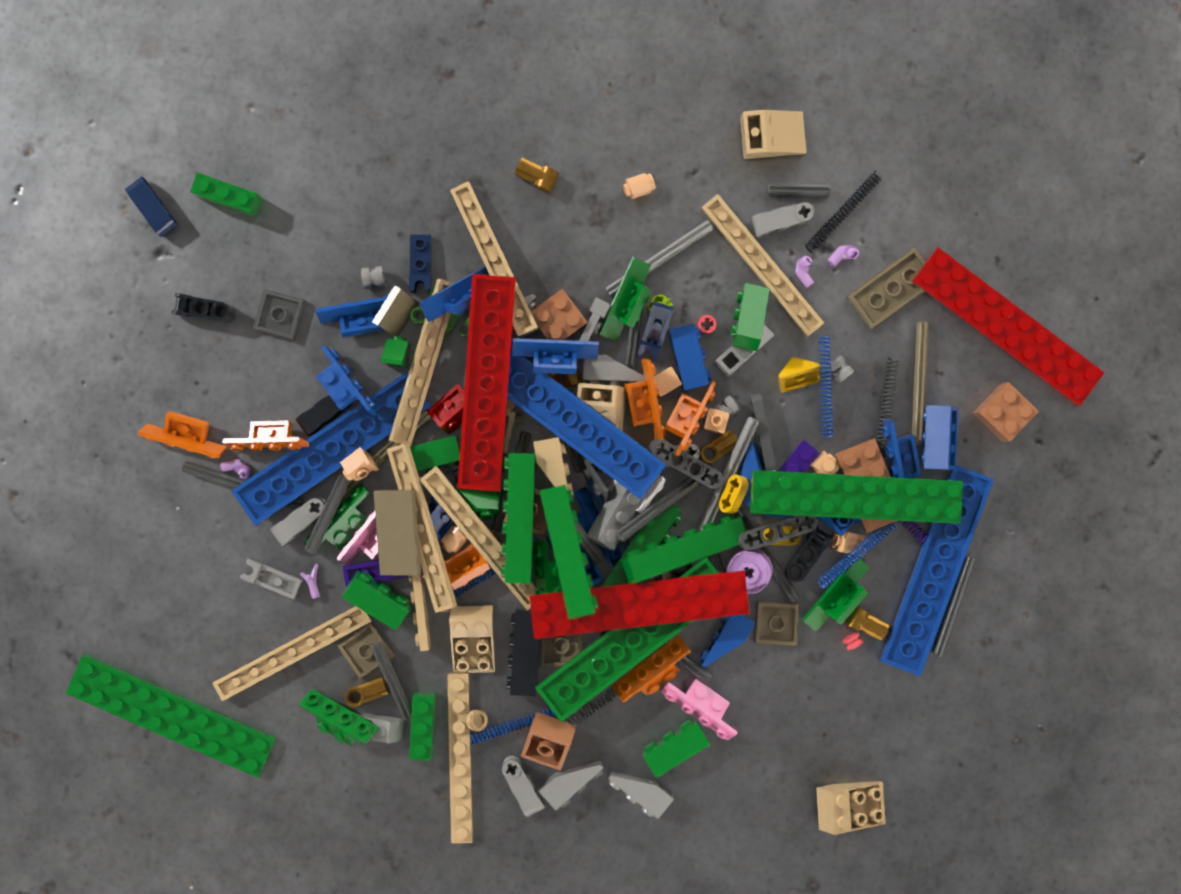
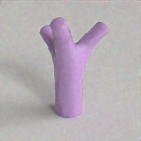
(311, 581)

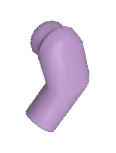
(843, 252)
(802, 271)
(238, 466)

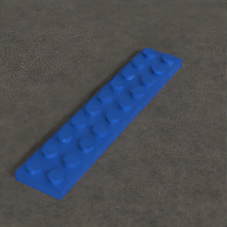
(582, 428)
(307, 467)
(935, 578)

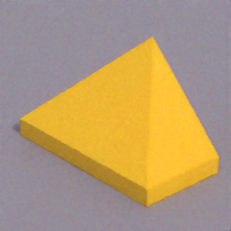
(798, 374)

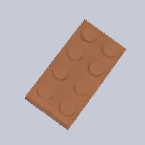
(864, 460)

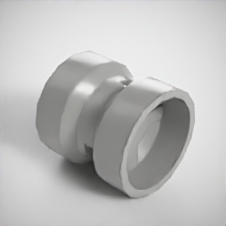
(375, 277)
(843, 372)
(728, 406)

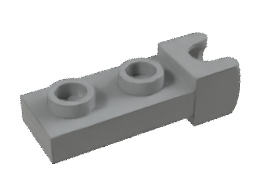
(599, 311)
(272, 579)

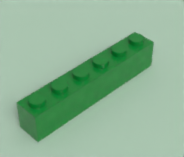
(520, 518)
(653, 532)
(682, 550)
(567, 551)

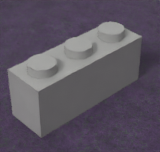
(614, 515)

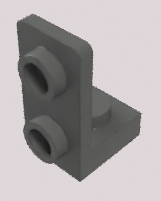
(590, 473)

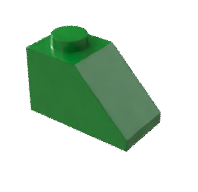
(396, 352)
(482, 502)

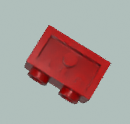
(449, 410)

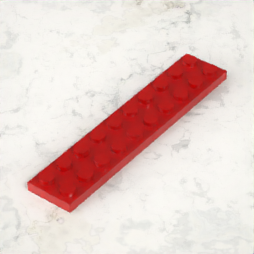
(1007, 326)
(486, 382)
(644, 604)

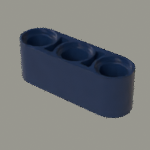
(151, 206)

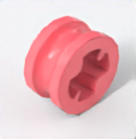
(702, 320)
(852, 641)

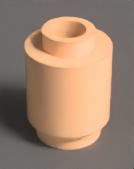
(639, 185)
(453, 539)

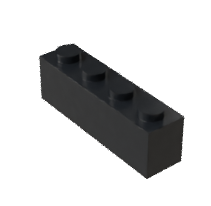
(525, 655)

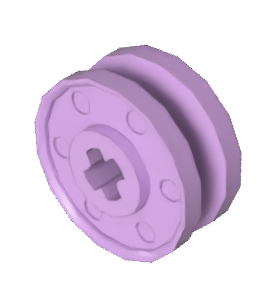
(759, 562)

